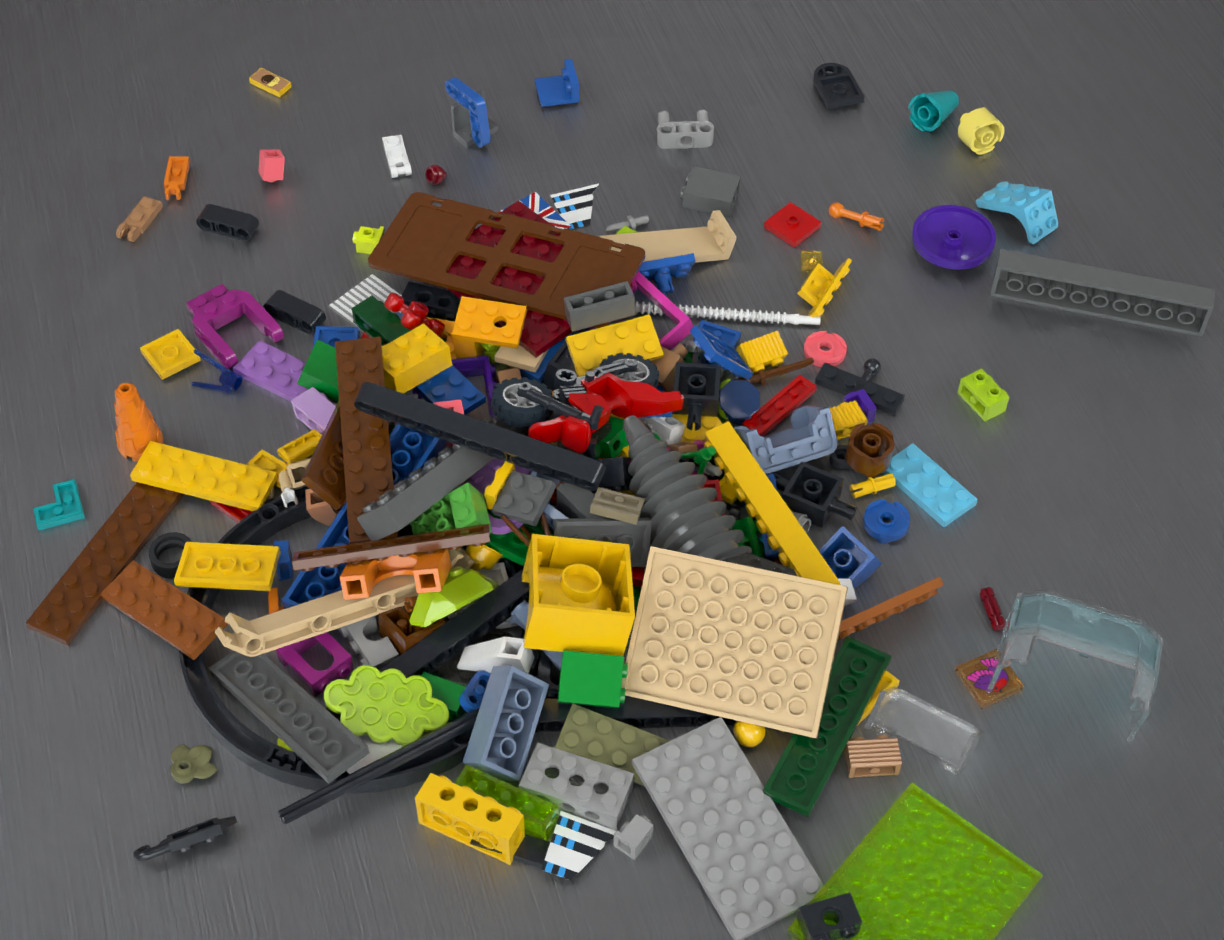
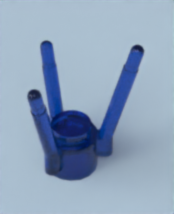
(228, 378)

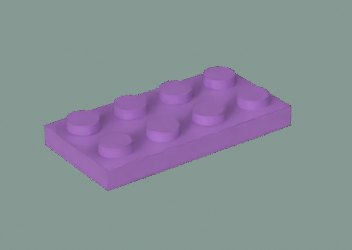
(272, 370)

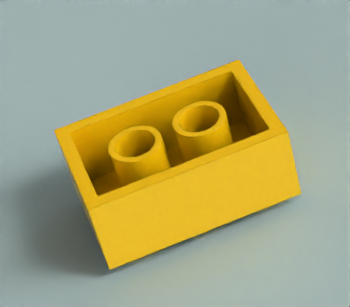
(414, 359)

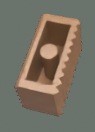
(873, 757)

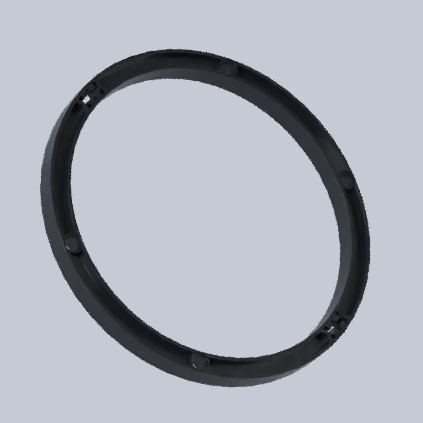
(269, 757)

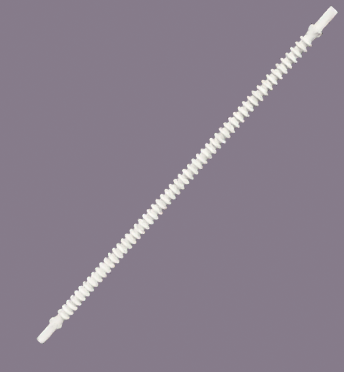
(734, 314)

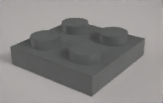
(524, 498)

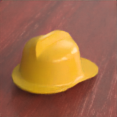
(483, 557)

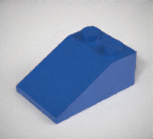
(849, 557)

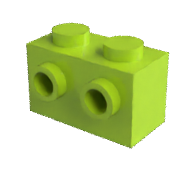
(983, 394)

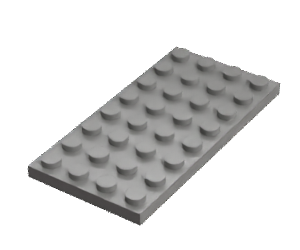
(728, 829)

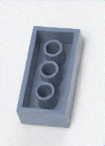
(506, 723)

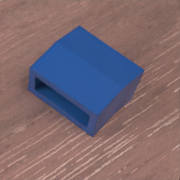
(284, 567)

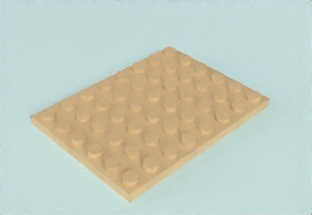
(734, 641)

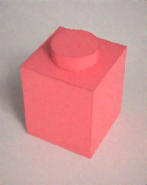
(271, 165)

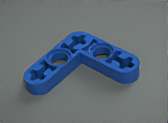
(477, 109)

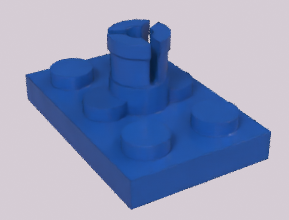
(663, 269)
(720, 353)

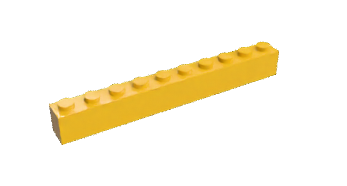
(767, 506)

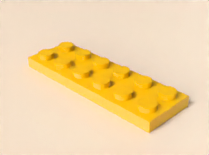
(204, 476)

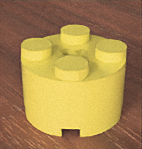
(980, 130)

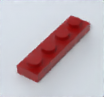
(781, 405)

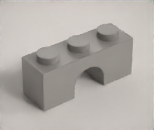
(372, 653)

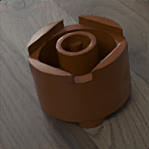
(870, 449)

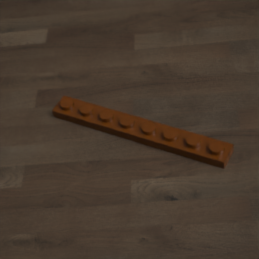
(382, 549)

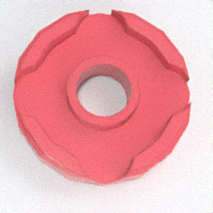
(823, 339)

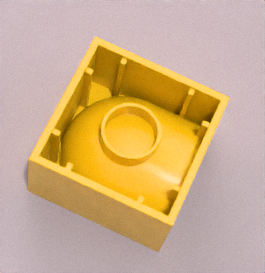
(578, 595)

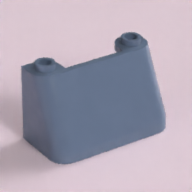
(809, 439)

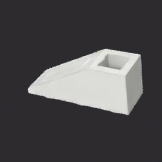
(496, 652)

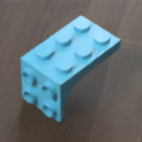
(1029, 204)

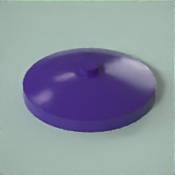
(953, 237)

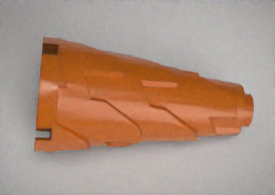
(134, 422)

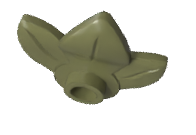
(191, 763)

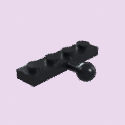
(845, 382)

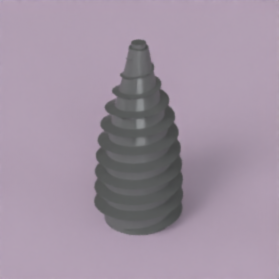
(675, 501)

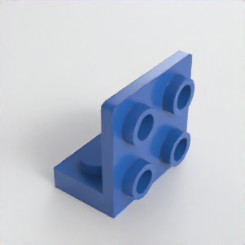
(559, 89)

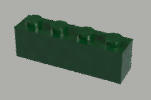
(377, 320)

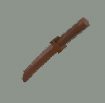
(762, 376)

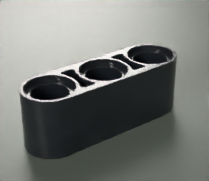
(227, 222)
(294, 312)

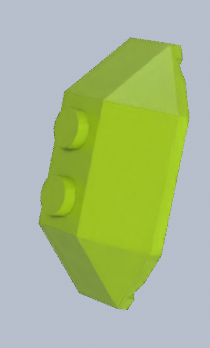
(459, 589)

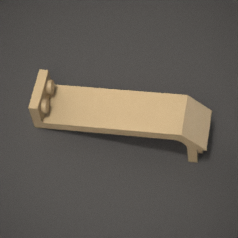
(707, 243)

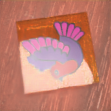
(976, 675)

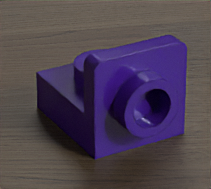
(864, 402)

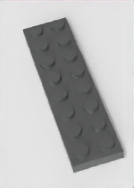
(290, 713)

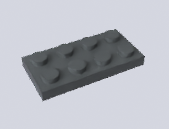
(610, 531)

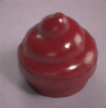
(435, 174)

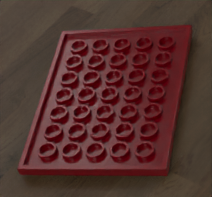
(539, 330)

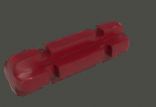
(992, 608)

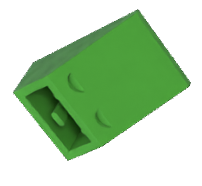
(455, 510)

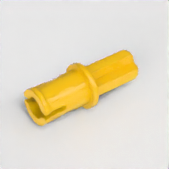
(873, 485)

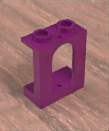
(314, 678)

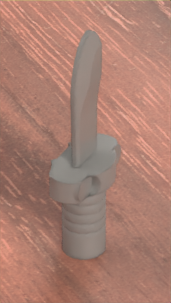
(631, 223)
(711, 469)

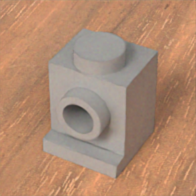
(634, 836)

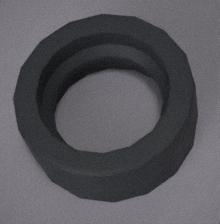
(159, 545)

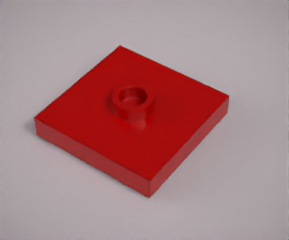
(792, 224)

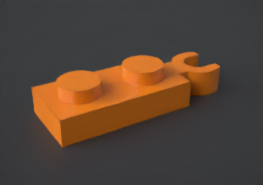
(176, 175)

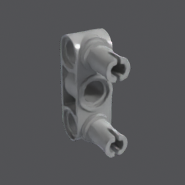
(684, 133)

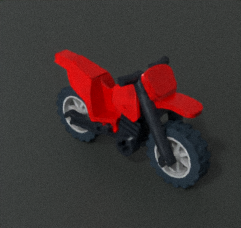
(583, 404)

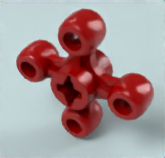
(414, 314)

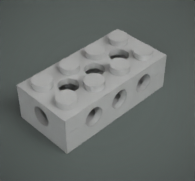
(578, 785)

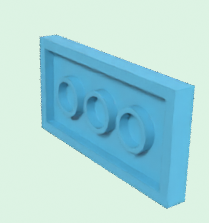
(930, 485)

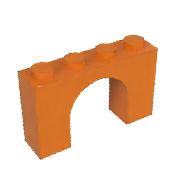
(428, 570)

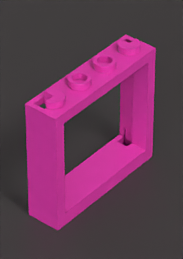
(683, 322)

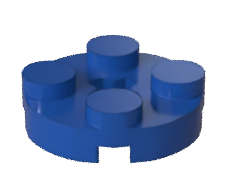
(883, 531)

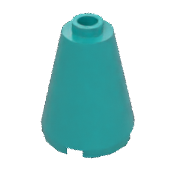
(932, 109)

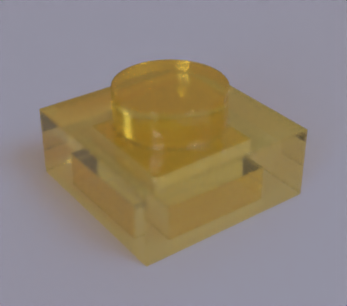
(810, 259)

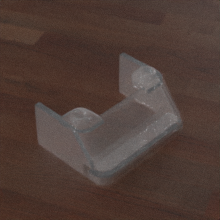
(925, 726)

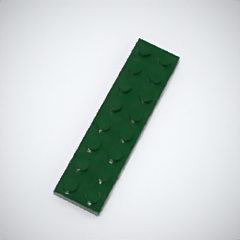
(811, 761)

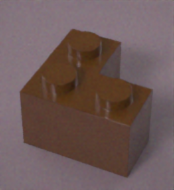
(401, 633)

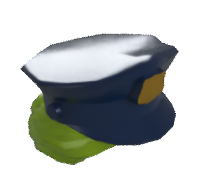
(738, 400)

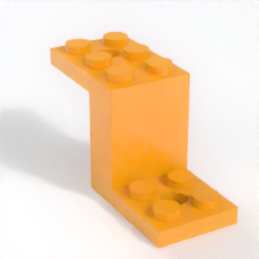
(476, 325)

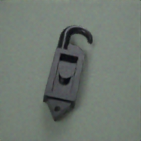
(186, 838)

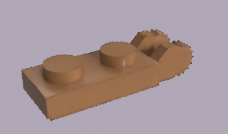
(139, 218)

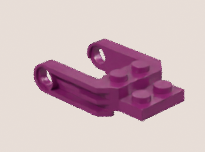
(221, 307)

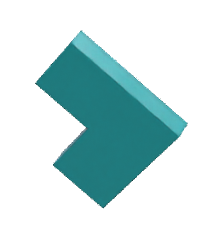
(64, 510)

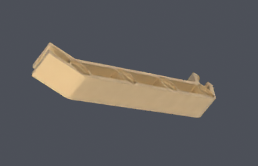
(321, 614)

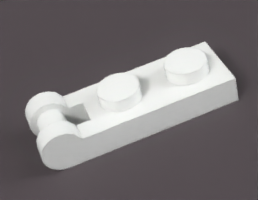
(396, 156)

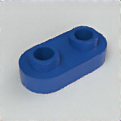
(474, 691)

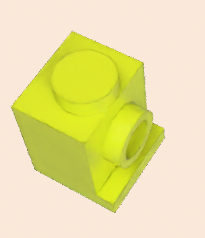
(367, 239)

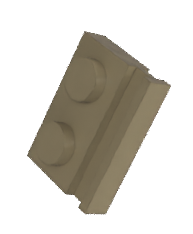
(617, 505)

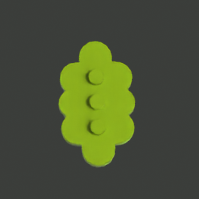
(386, 705)

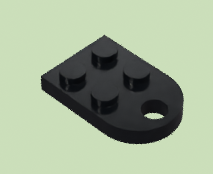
(837, 88)

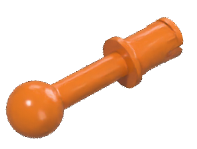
(865, 219)

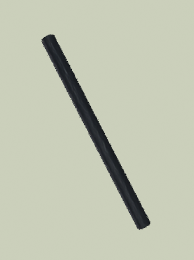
(377, 768)

